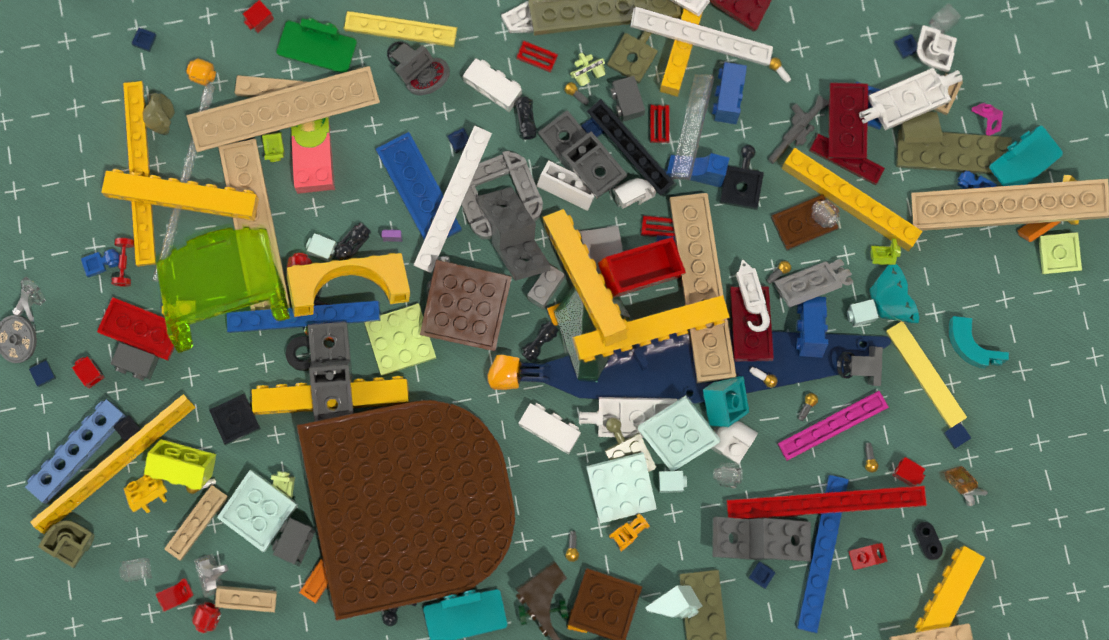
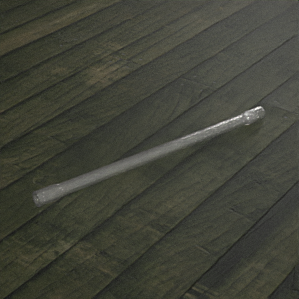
(206, 100)

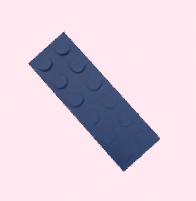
(413, 182)

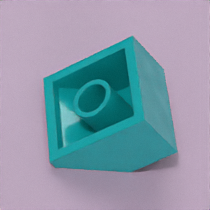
(726, 401)

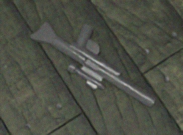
(798, 131)

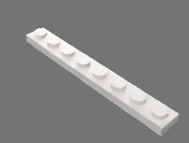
(701, 36)
(452, 199)

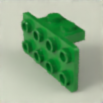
(317, 45)

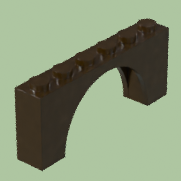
(538, 594)

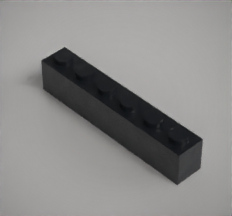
(632, 148)

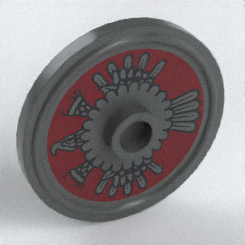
(430, 78)

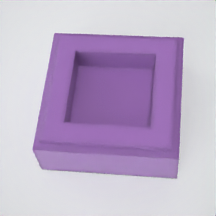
(392, 235)

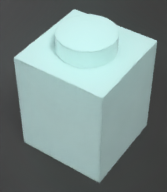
(321, 247)
(862, 313)
(672, 481)

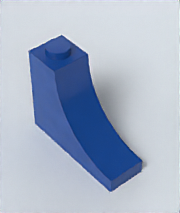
(707, 170)

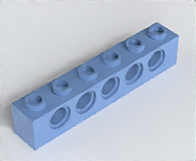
(36, 482)

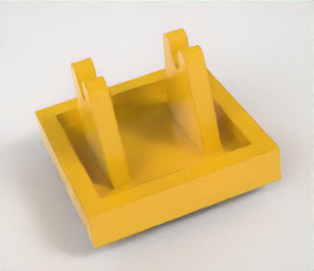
(144, 491)

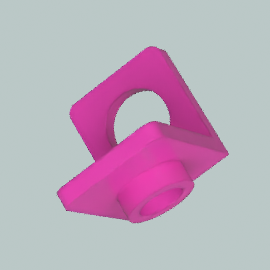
(991, 114)

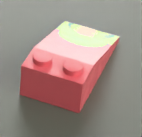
(312, 157)

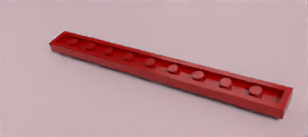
(827, 503)

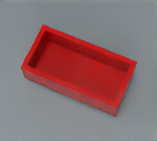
(642, 267)

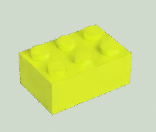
(180, 464)

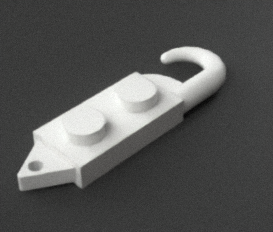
(752, 295)

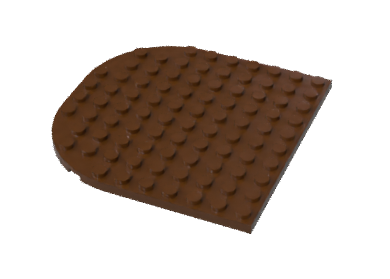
(406, 504)

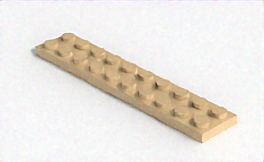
(283, 109)
(244, 172)
(1011, 205)
(701, 282)

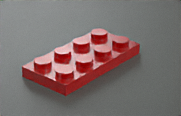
(136, 328)

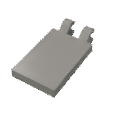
(602, 243)
(813, 282)

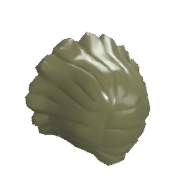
(158, 114)

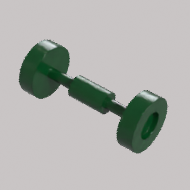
(562, 608)

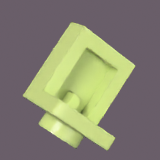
(284, 482)

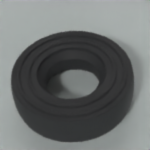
(291, 353)

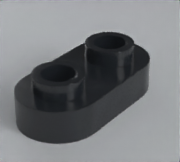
(927, 541)

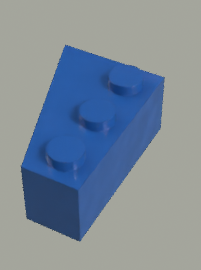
(729, 93)
(812, 327)

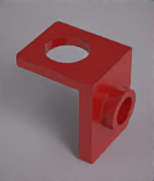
(867, 556)
(174, 595)

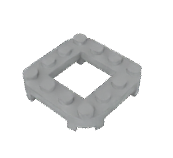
(495, 168)

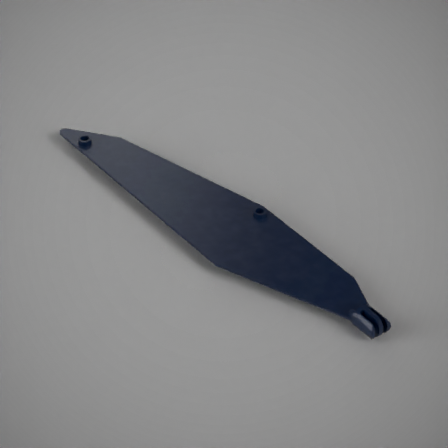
(673, 368)

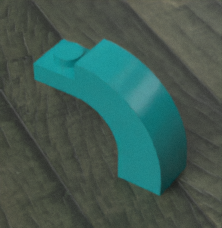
(963, 343)

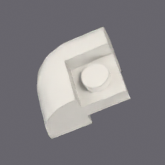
(935, 49)
(633, 191)
(734, 440)

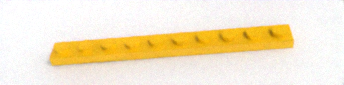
(139, 162)
(113, 464)

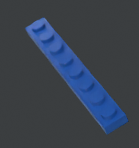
(264, 320)
(821, 562)

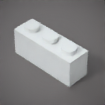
(492, 84)
(565, 185)
(550, 428)

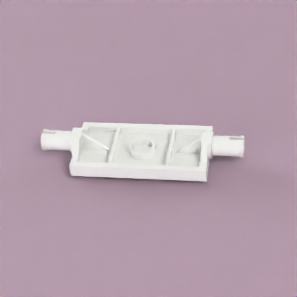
(910, 98)
(628, 410)

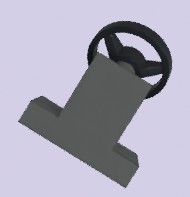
(410, 61)
(863, 365)

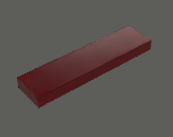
(862, 168)

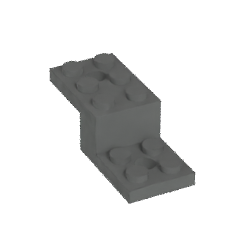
(582, 154)
(513, 233)
(330, 370)
(761, 539)

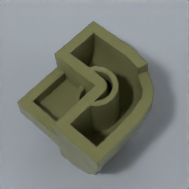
(67, 542)

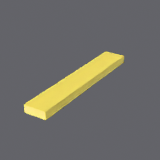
(400, 29)
(926, 374)

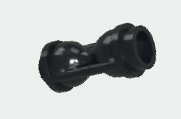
(526, 119)
(357, 235)
(546, 333)

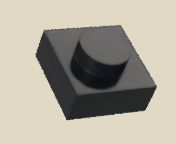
(127, 428)

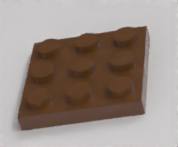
(604, 605)

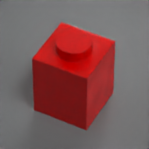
(257, 17)
(87, 372)
(909, 472)

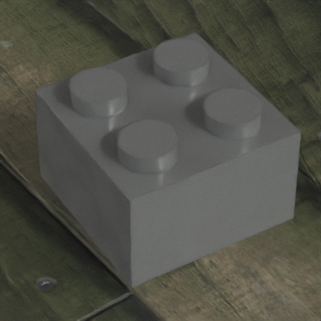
(293, 542)

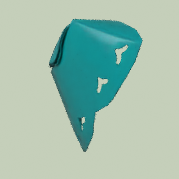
(891, 299)

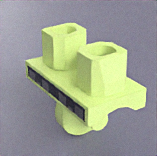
(596, 67)

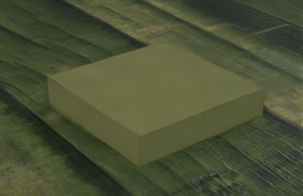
(922, 129)

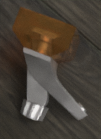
(964, 484)

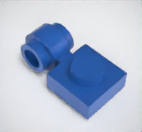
(967, 180)
(95, 263)

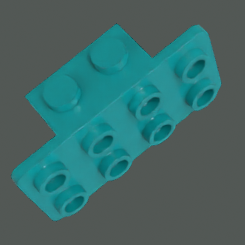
(1026, 158)
(465, 615)

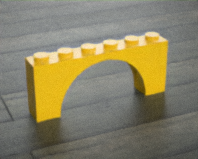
(384, 270)

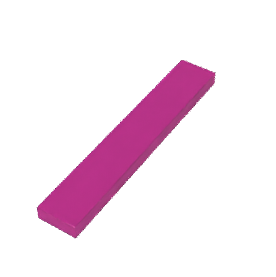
(832, 425)

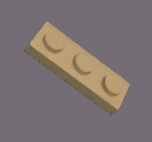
(246, 599)

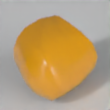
(504, 373)

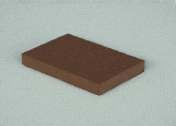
(797, 225)

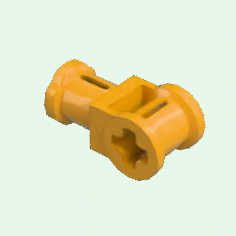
(627, 532)

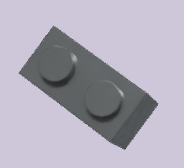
(628, 98)
(134, 361)

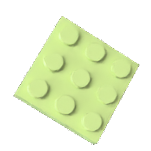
(398, 340)

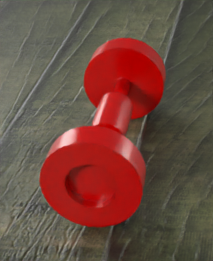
(124, 243)

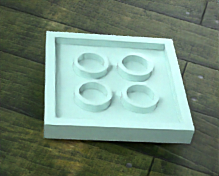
(679, 433)
(621, 487)
(257, 510)

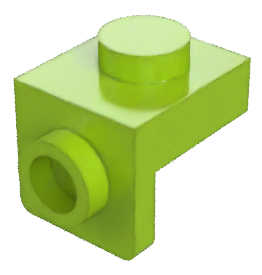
(273, 146)
(884, 254)

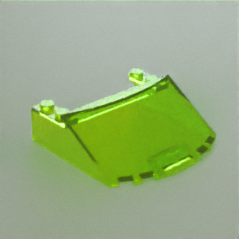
(218, 276)

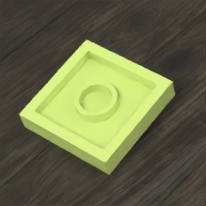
(1060, 253)

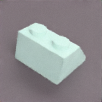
(678, 602)

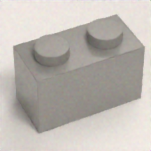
(545, 287)

